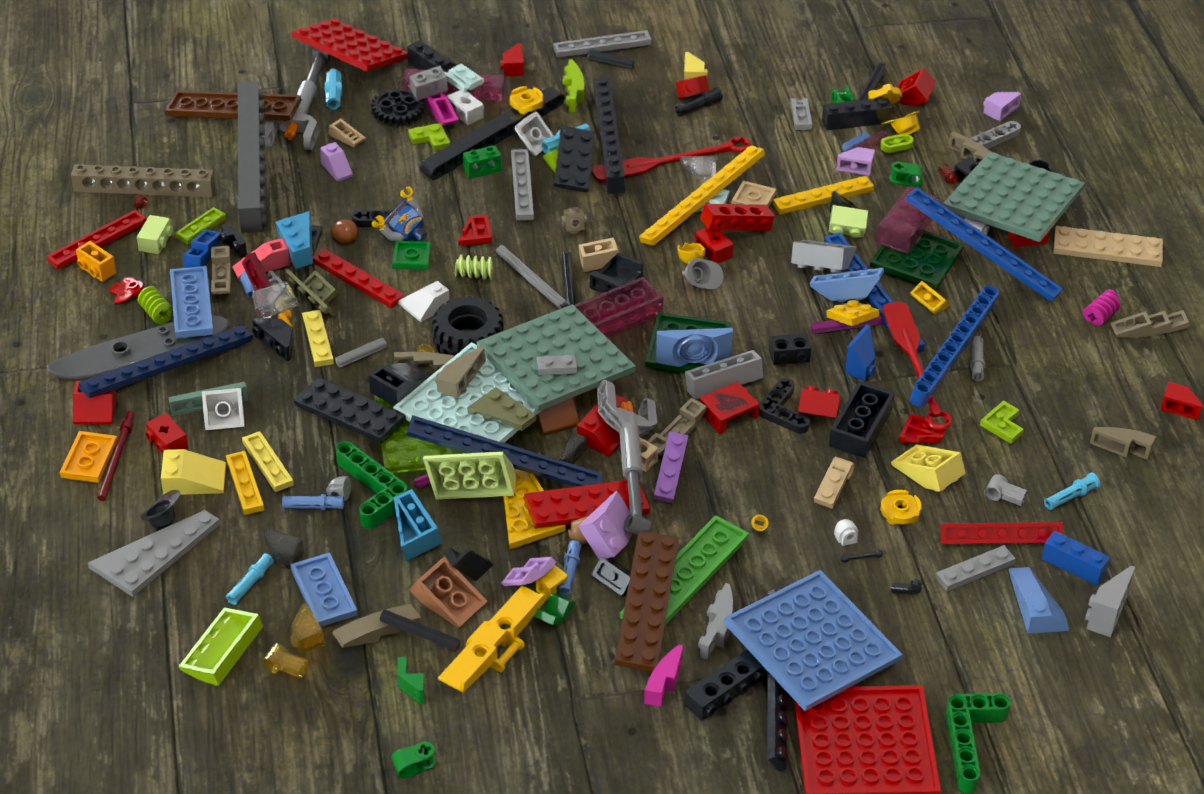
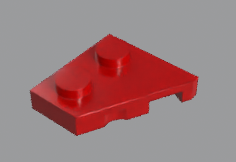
(918, 431)

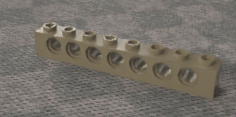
(143, 180)

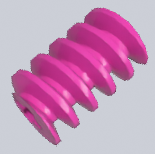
(1102, 308)

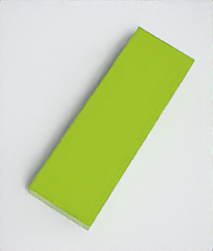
(204, 222)

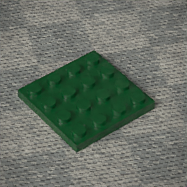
(926, 262)
(678, 322)

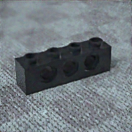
(724, 685)

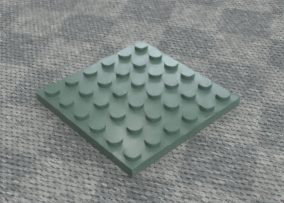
(1014, 196)
(555, 335)

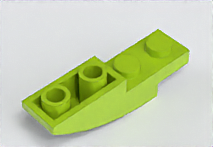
(574, 85)

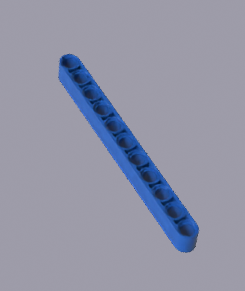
(953, 346)

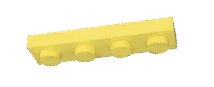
(317, 338)
(267, 461)

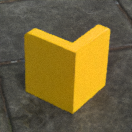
(548, 583)

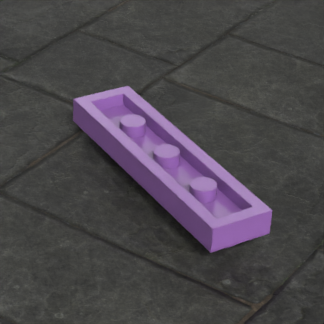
(670, 467)

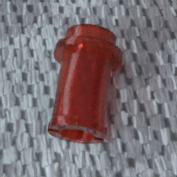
(949, 175)

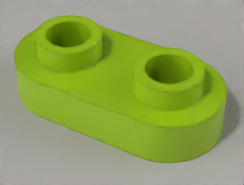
(896, 143)

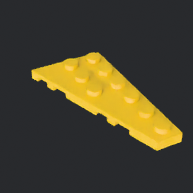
(519, 523)

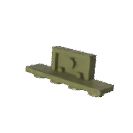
(318, 289)

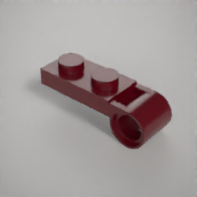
(255, 272)

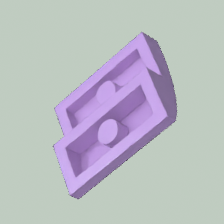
(533, 570)

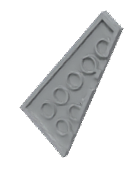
(145, 559)

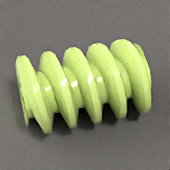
(474, 267)

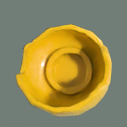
(691, 251)

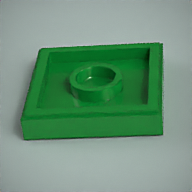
(411, 255)

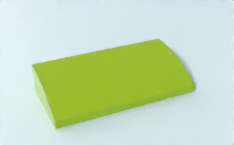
(221, 645)

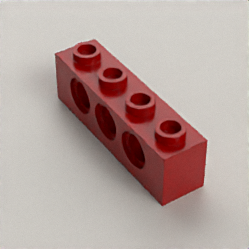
(737, 217)

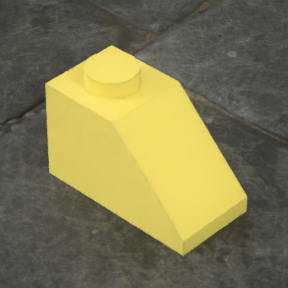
(693, 67)

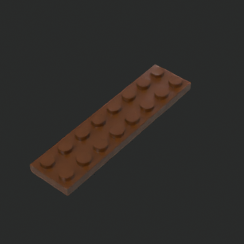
(225, 105)
(646, 601)

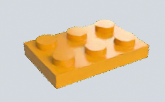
(88, 456)

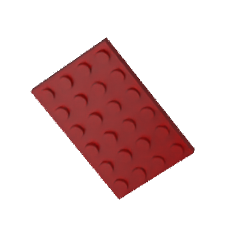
(349, 44)

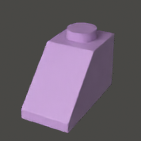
(1001, 104)
(335, 161)
(856, 161)

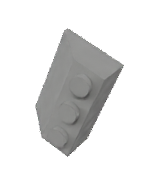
(822, 255)

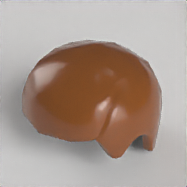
(344, 231)

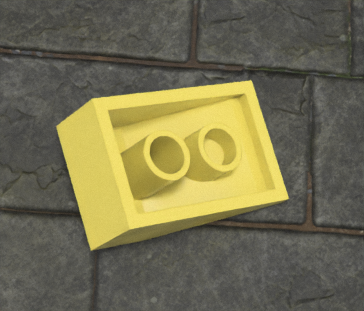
(931, 466)
(192, 473)

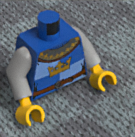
(404, 221)

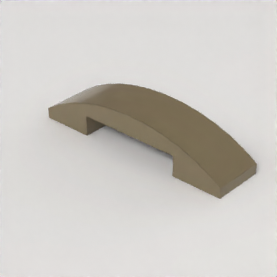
(221, 270)
(689, 416)

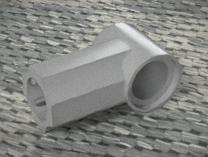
(1000, 488)

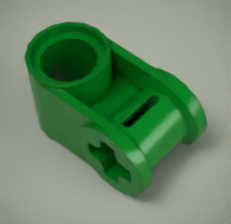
(840, 96)
(907, 174)
(412, 760)

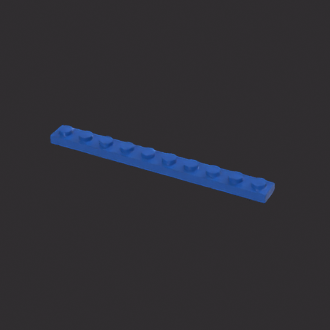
(984, 244)
(877, 296)

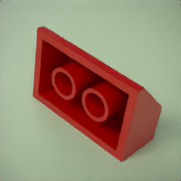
(598, 433)

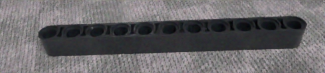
(485, 136)

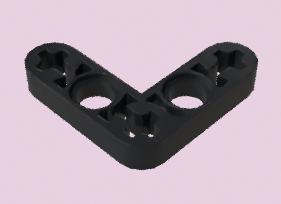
(796, 422)

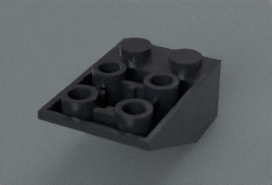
(396, 381)

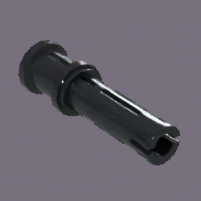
(705, 99)

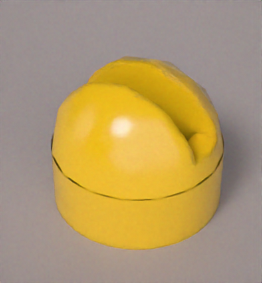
(760, 518)

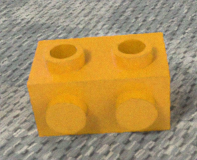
(96, 261)

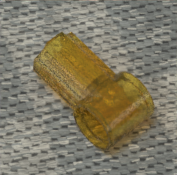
(280, 659)

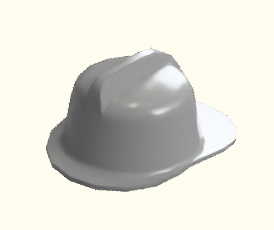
(703, 274)

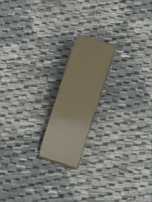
(1123, 441)

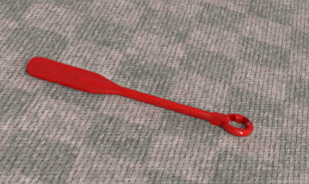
(641, 165)
(907, 337)

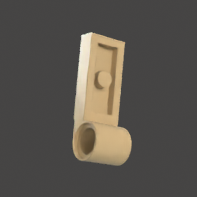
(833, 482)

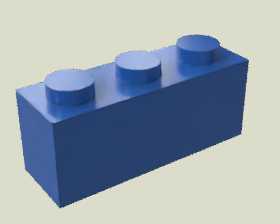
(1075, 558)

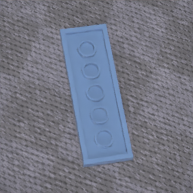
(191, 302)

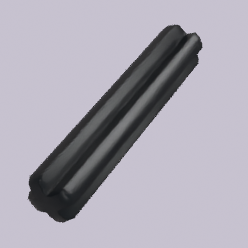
(610, 59)

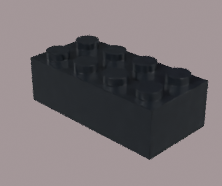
(861, 419)

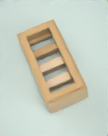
(340, 127)

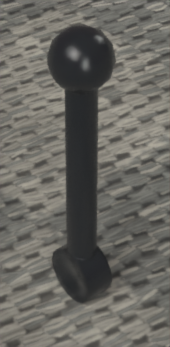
(845, 557)

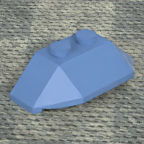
(847, 284)

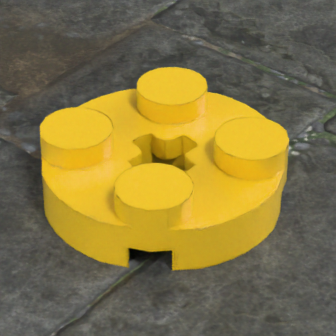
(889, 91)
(526, 99)
(907, 514)

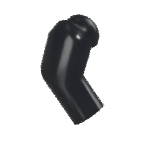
(901, 588)

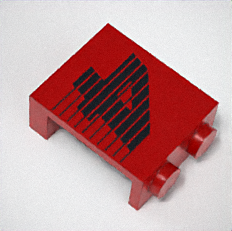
(727, 404)

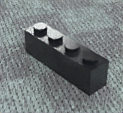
(856, 113)

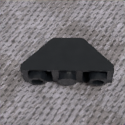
(275, 334)

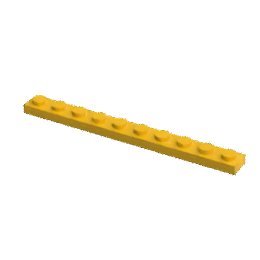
(701, 195)

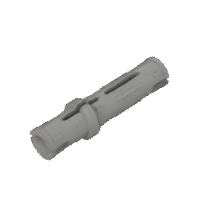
(977, 363)

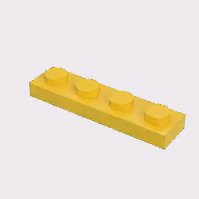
(244, 483)

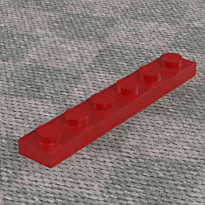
(99, 237)
(357, 278)
(998, 532)

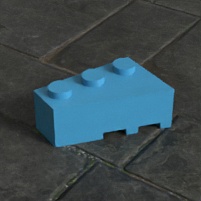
(298, 237)

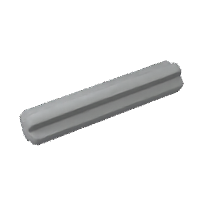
(361, 352)

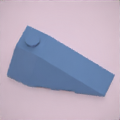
(1036, 604)

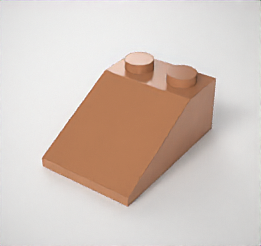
(448, 593)

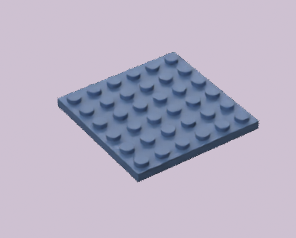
(812, 639)

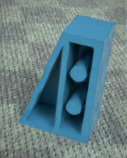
(415, 526)

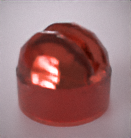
(140, 201)

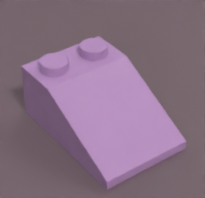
(605, 527)

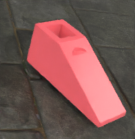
(271, 255)

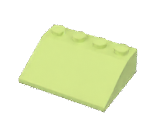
(470, 475)

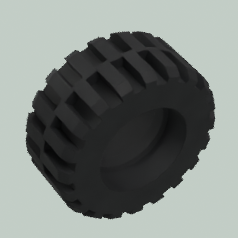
(464, 314)

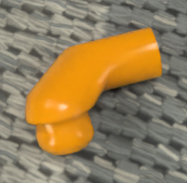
(285, 316)

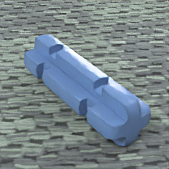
(849, 144)

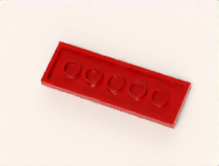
(568, 504)

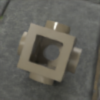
(570, 215)

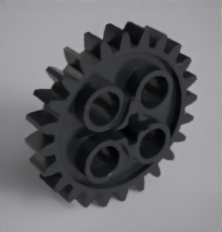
(397, 107)

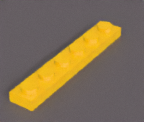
(822, 195)

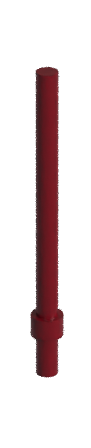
(125, 428)

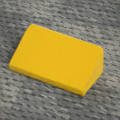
(929, 298)

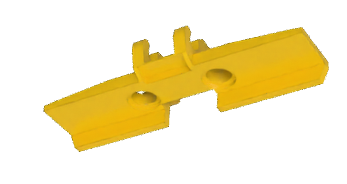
(484, 641)

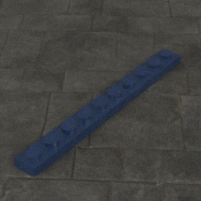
(165, 361)
(520, 458)

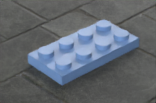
(324, 589)

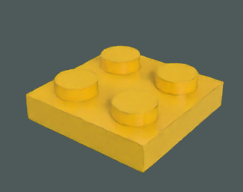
(852, 313)

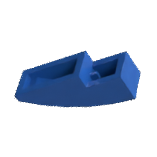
(201, 249)

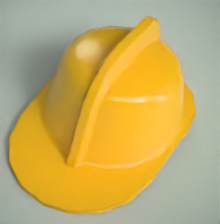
(906, 124)

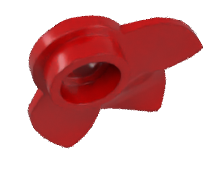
(126, 290)

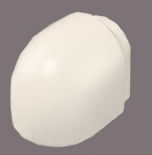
(846, 532)

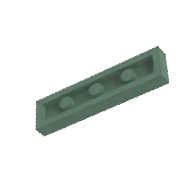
(193, 401)

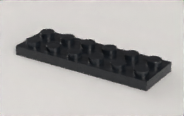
(350, 410)

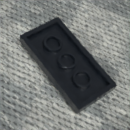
(574, 158)

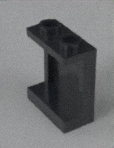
(616, 273)

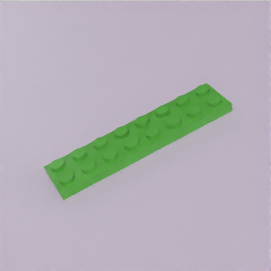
(701, 560)

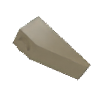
(459, 373)

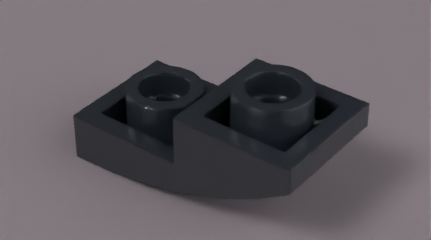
(233, 240)

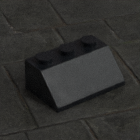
(426, 57)

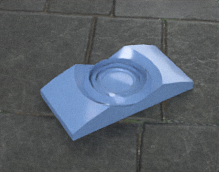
(693, 346)

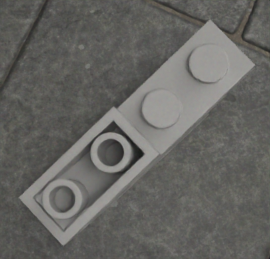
(717, 632)

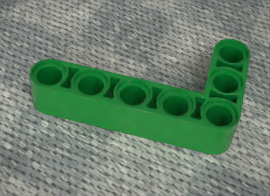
(376, 479)
(960, 713)

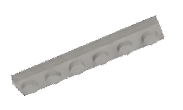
(603, 43)
(522, 185)

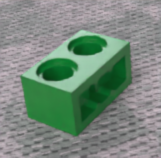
(482, 162)

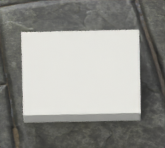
(223, 409)

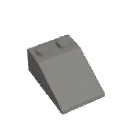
(1109, 603)

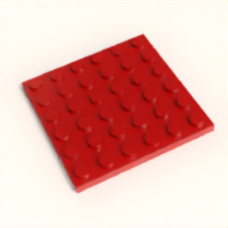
(868, 743)

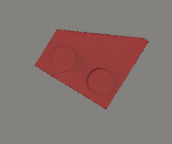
(476, 231)

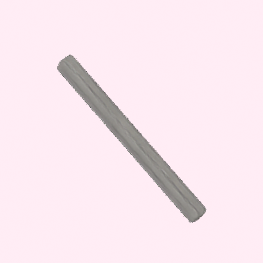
(530, 276)

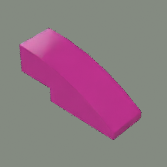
(441, 109)
(663, 677)

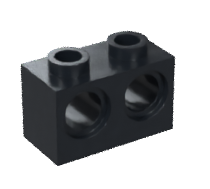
(790, 349)

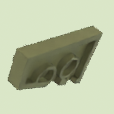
(503, 408)

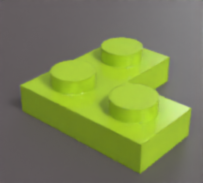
(432, 133)
(1000, 423)

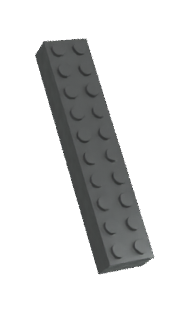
(250, 157)

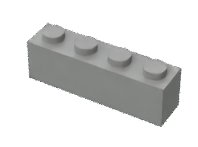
(713, 376)

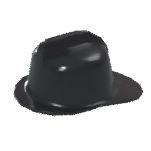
(162, 511)

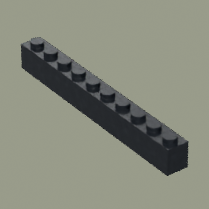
(609, 136)

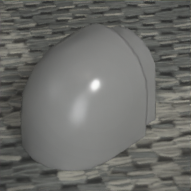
(339, 487)

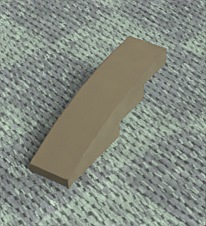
(967, 147)
(1155, 324)
(425, 360)
(370, 628)

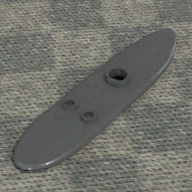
(139, 346)

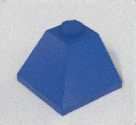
(861, 355)

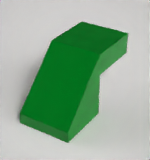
(556, 609)
(410, 683)

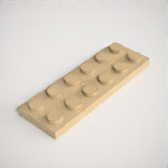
(1108, 246)

